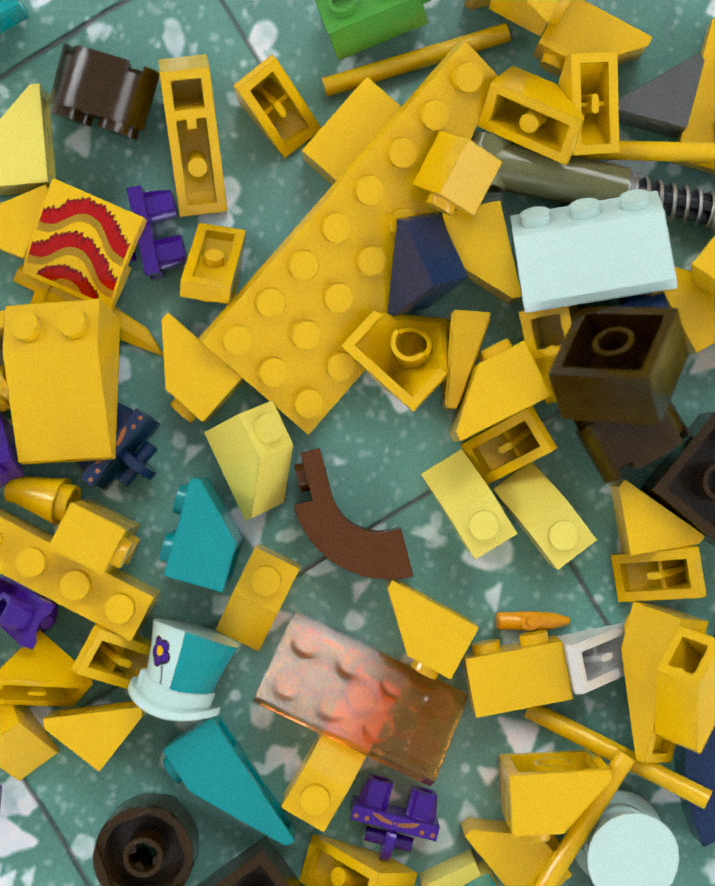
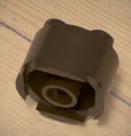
(102, 88)
(620, 445)
(151, 820)

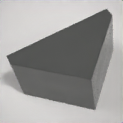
(665, 101)

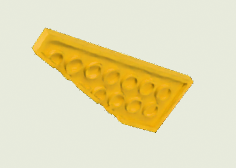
(338, 261)

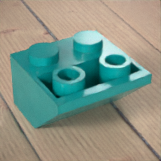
(205, 540)

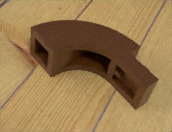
(352, 547)

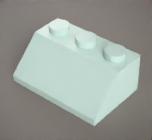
(593, 250)

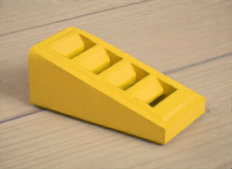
(465, 338)

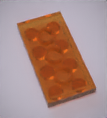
(361, 698)

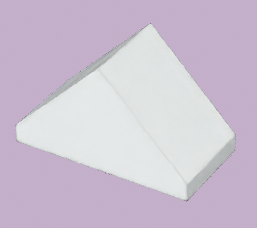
(593, 657)

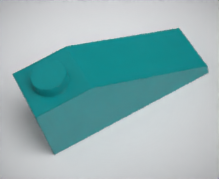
(222, 774)

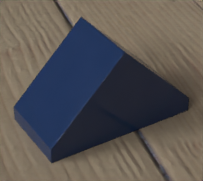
(423, 264)

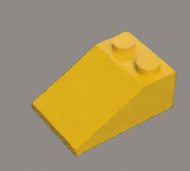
(62, 380)

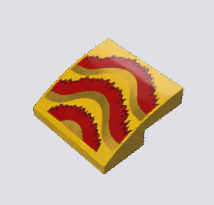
(82, 244)

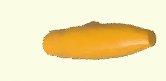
(530, 620)

